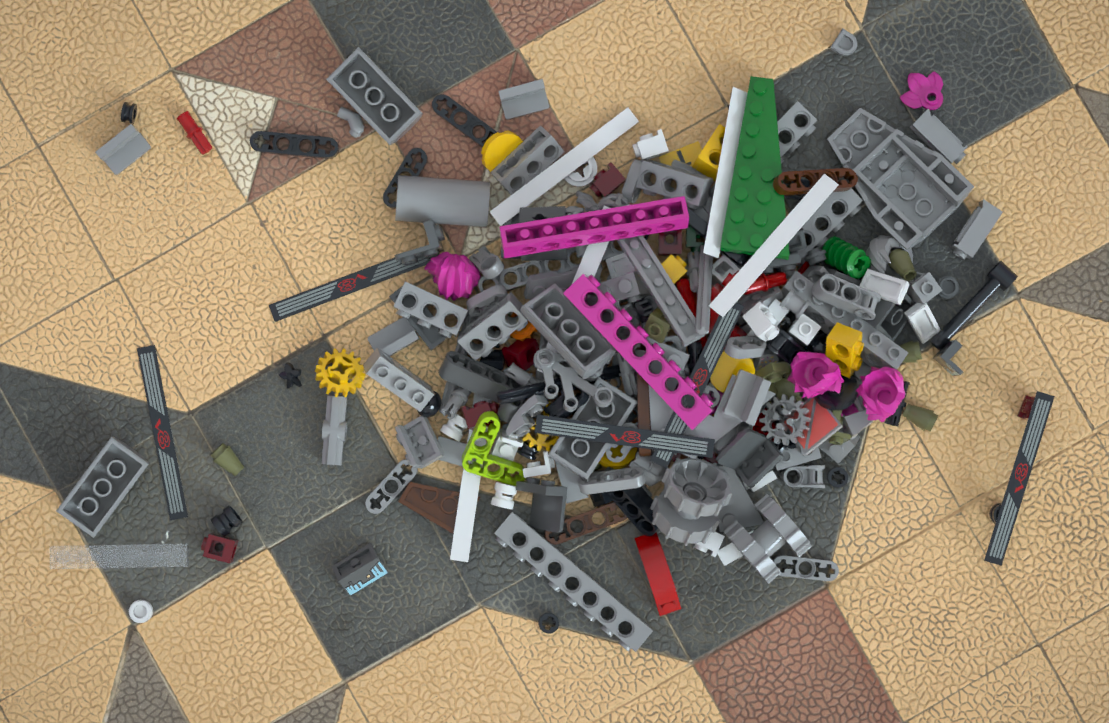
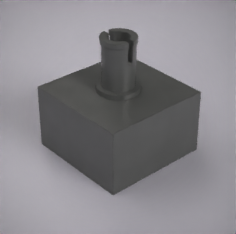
(538, 213)
(891, 317)

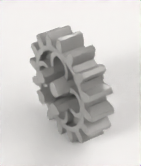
(780, 433)

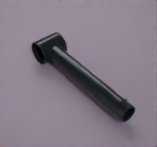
(1000, 277)

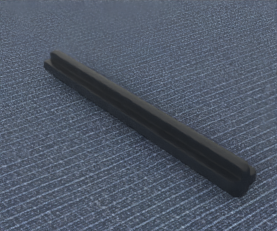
(538, 388)

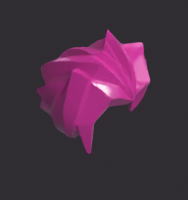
(453, 275)
(814, 374)
(881, 392)

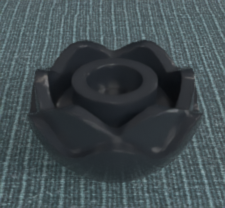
(818, 344)
(432, 406)

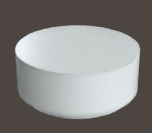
(140, 611)

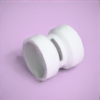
(453, 431)
(502, 500)

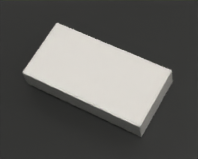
(889, 287)
(922, 322)

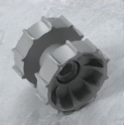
(691, 500)
(768, 538)

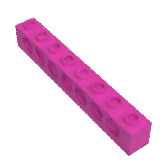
(594, 227)
(578, 293)

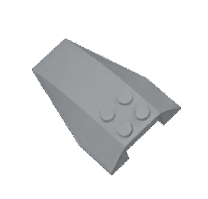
(898, 177)

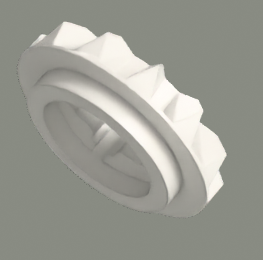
(589, 172)

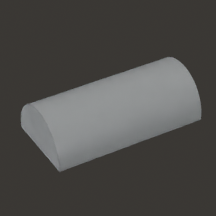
(375, 96)
(442, 201)
(568, 331)
(584, 455)
(103, 486)

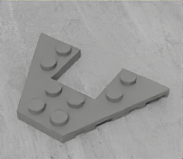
(660, 412)

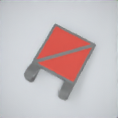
(822, 425)

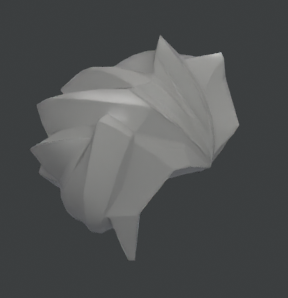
(879, 254)

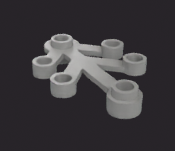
(568, 377)

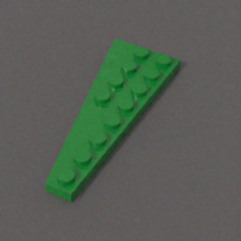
(753, 203)

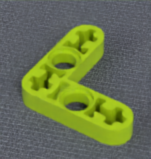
(481, 453)

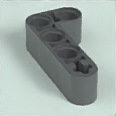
(480, 380)

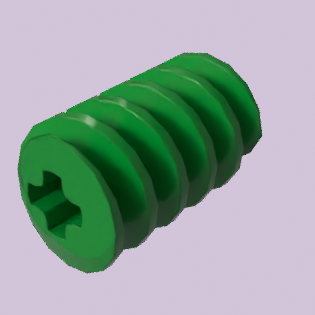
(846, 257)

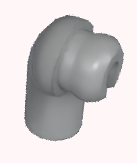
(354, 120)

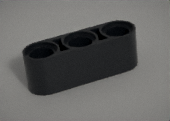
(636, 506)

